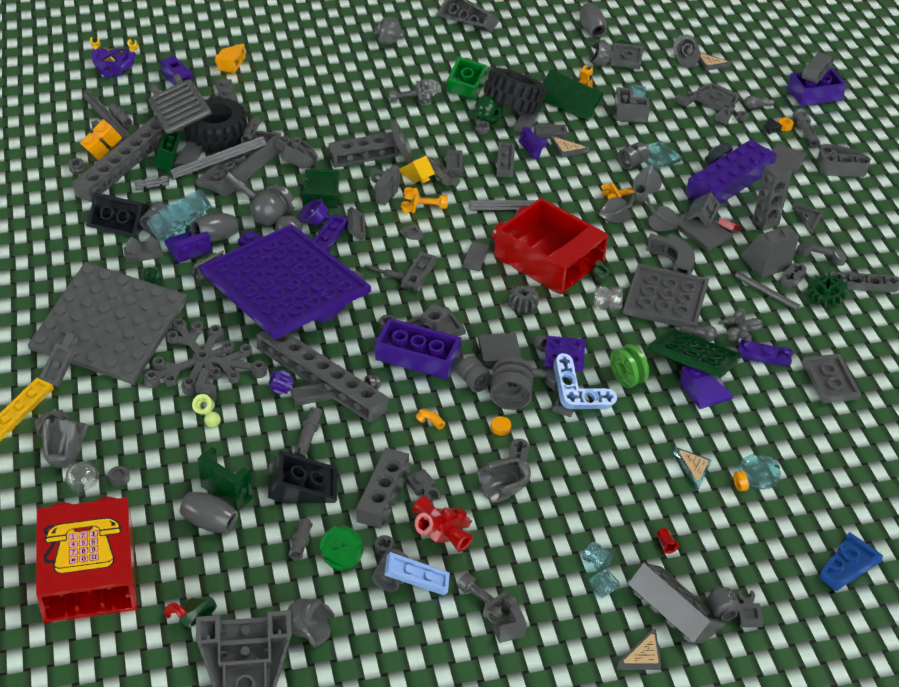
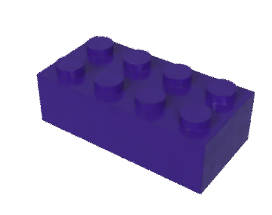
(418, 348)

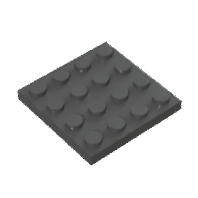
(666, 296)

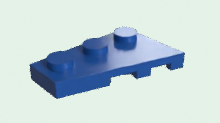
(849, 562)

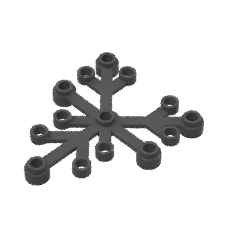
(202, 358)

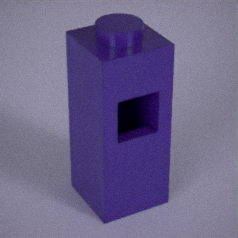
(172, 66)

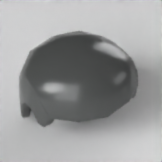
(287, 220)

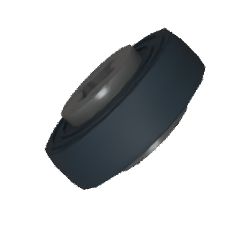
(718, 152)

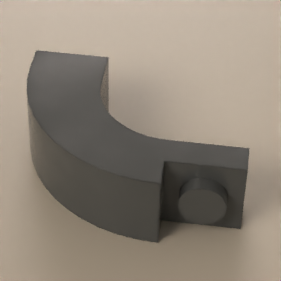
(674, 249)

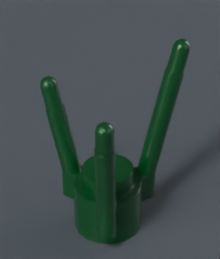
(151, 275)

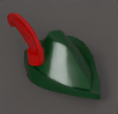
(192, 608)

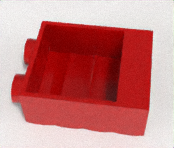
(549, 245)

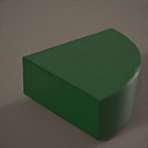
(600, 271)

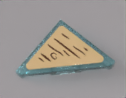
(693, 465)

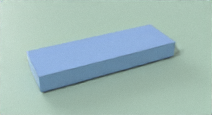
(417, 573)

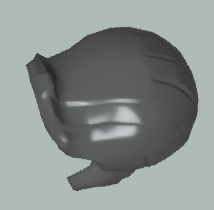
(310, 620)

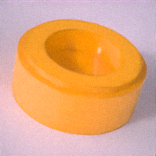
(787, 124)
(501, 426)
(741, 481)

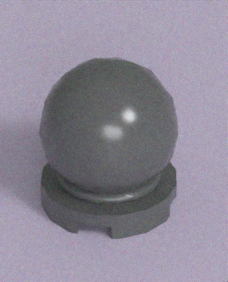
(271, 205)

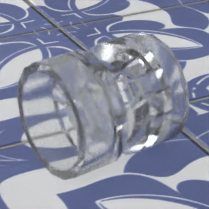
(608, 298)

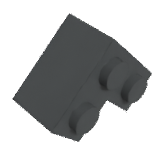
(629, 107)

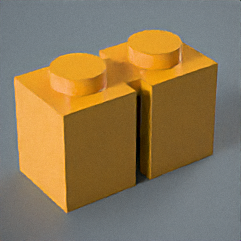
(92, 140)

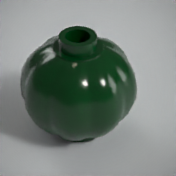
(488, 110)

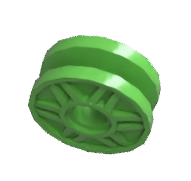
(629, 366)

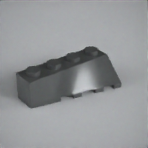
(469, 13)

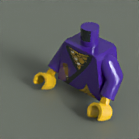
(113, 61)

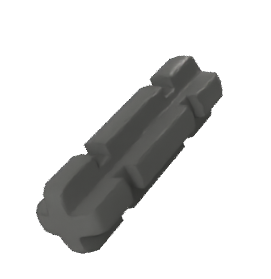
(152, 182)

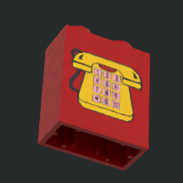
(85, 559)

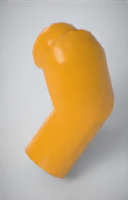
(435, 419)

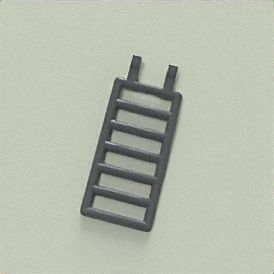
(178, 105)

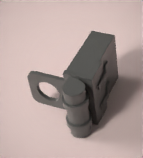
(387, 185)

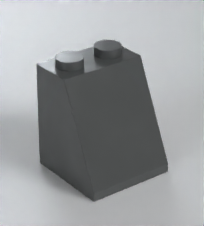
(771, 251)

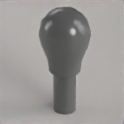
(753, 102)
(704, 332)

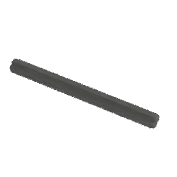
(105, 114)
(218, 157)

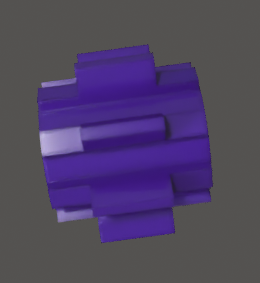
(280, 382)

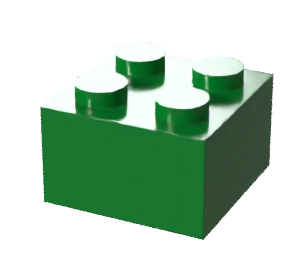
(467, 78)

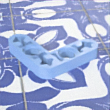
(573, 390)

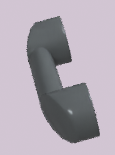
(838, 256)

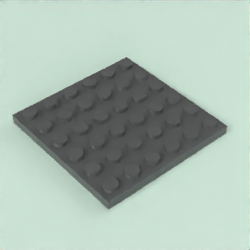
(115, 319)

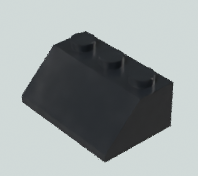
(116, 215)

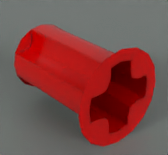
(667, 541)

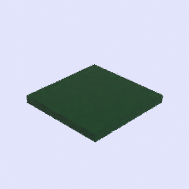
(695, 352)

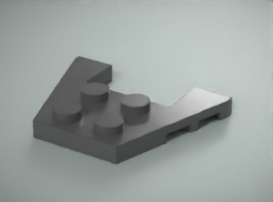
(715, 96)

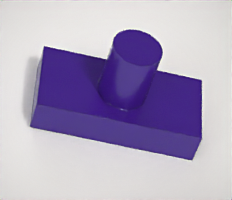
(531, 143)

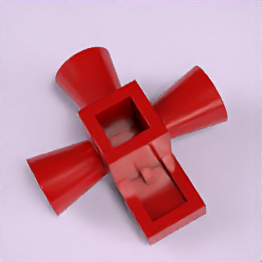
(442, 523)

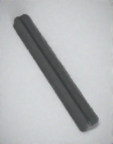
(484, 205)

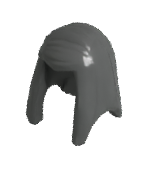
(62, 441)
(503, 478)

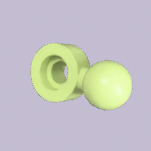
(211, 418)

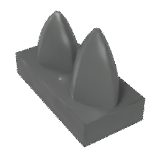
(139, 252)

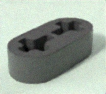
(793, 275)
(519, 443)

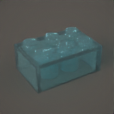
(179, 215)

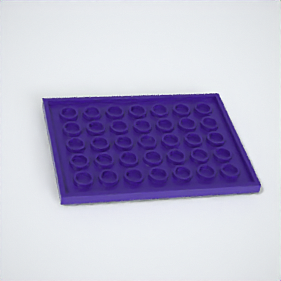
(284, 280)

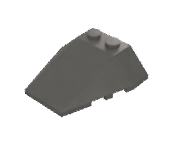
(244, 650)

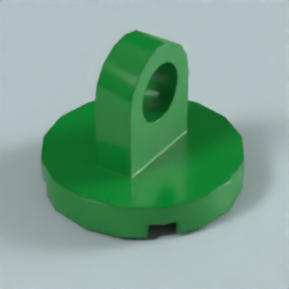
(341, 547)

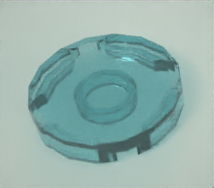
(761, 471)

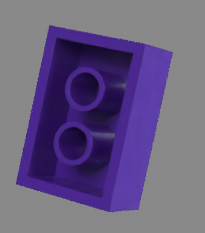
(828, 89)

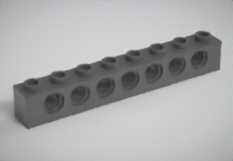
(119, 160)
(316, 368)

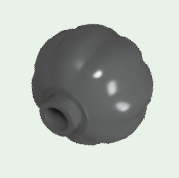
(388, 31)

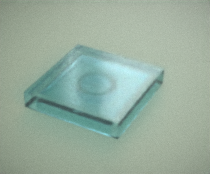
(661, 156)

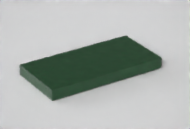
(571, 95)

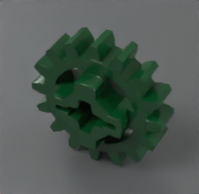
(836, 290)

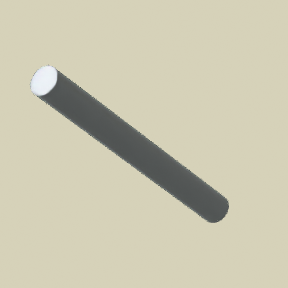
(764, 289)

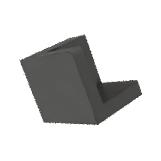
(512, 627)

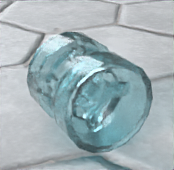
(597, 556)

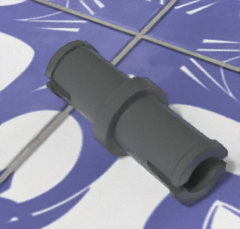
(120, 115)
(300, 539)

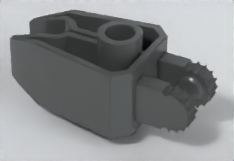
(296, 151)

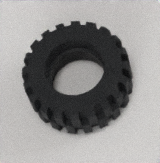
(515, 90)
(221, 128)

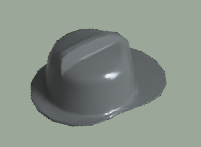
(686, 51)

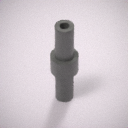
(240, 185)

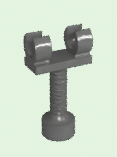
(423, 85)
(492, 608)

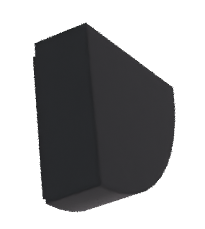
(772, 126)

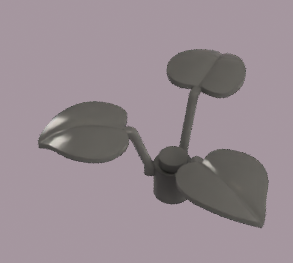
(645, 182)

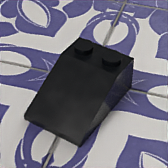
(301, 480)

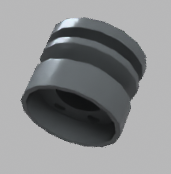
(511, 383)

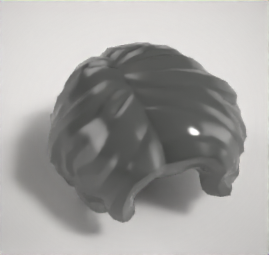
(602, 54)

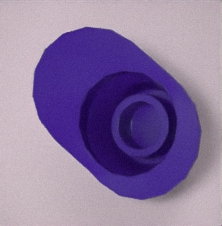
(314, 213)

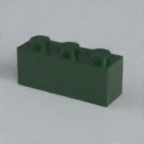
(167, 151)

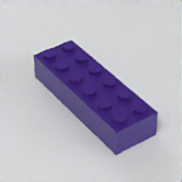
(731, 172)

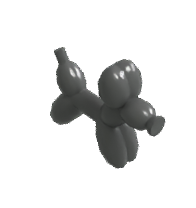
(735, 333)

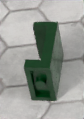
(321, 184)
(222, 483)

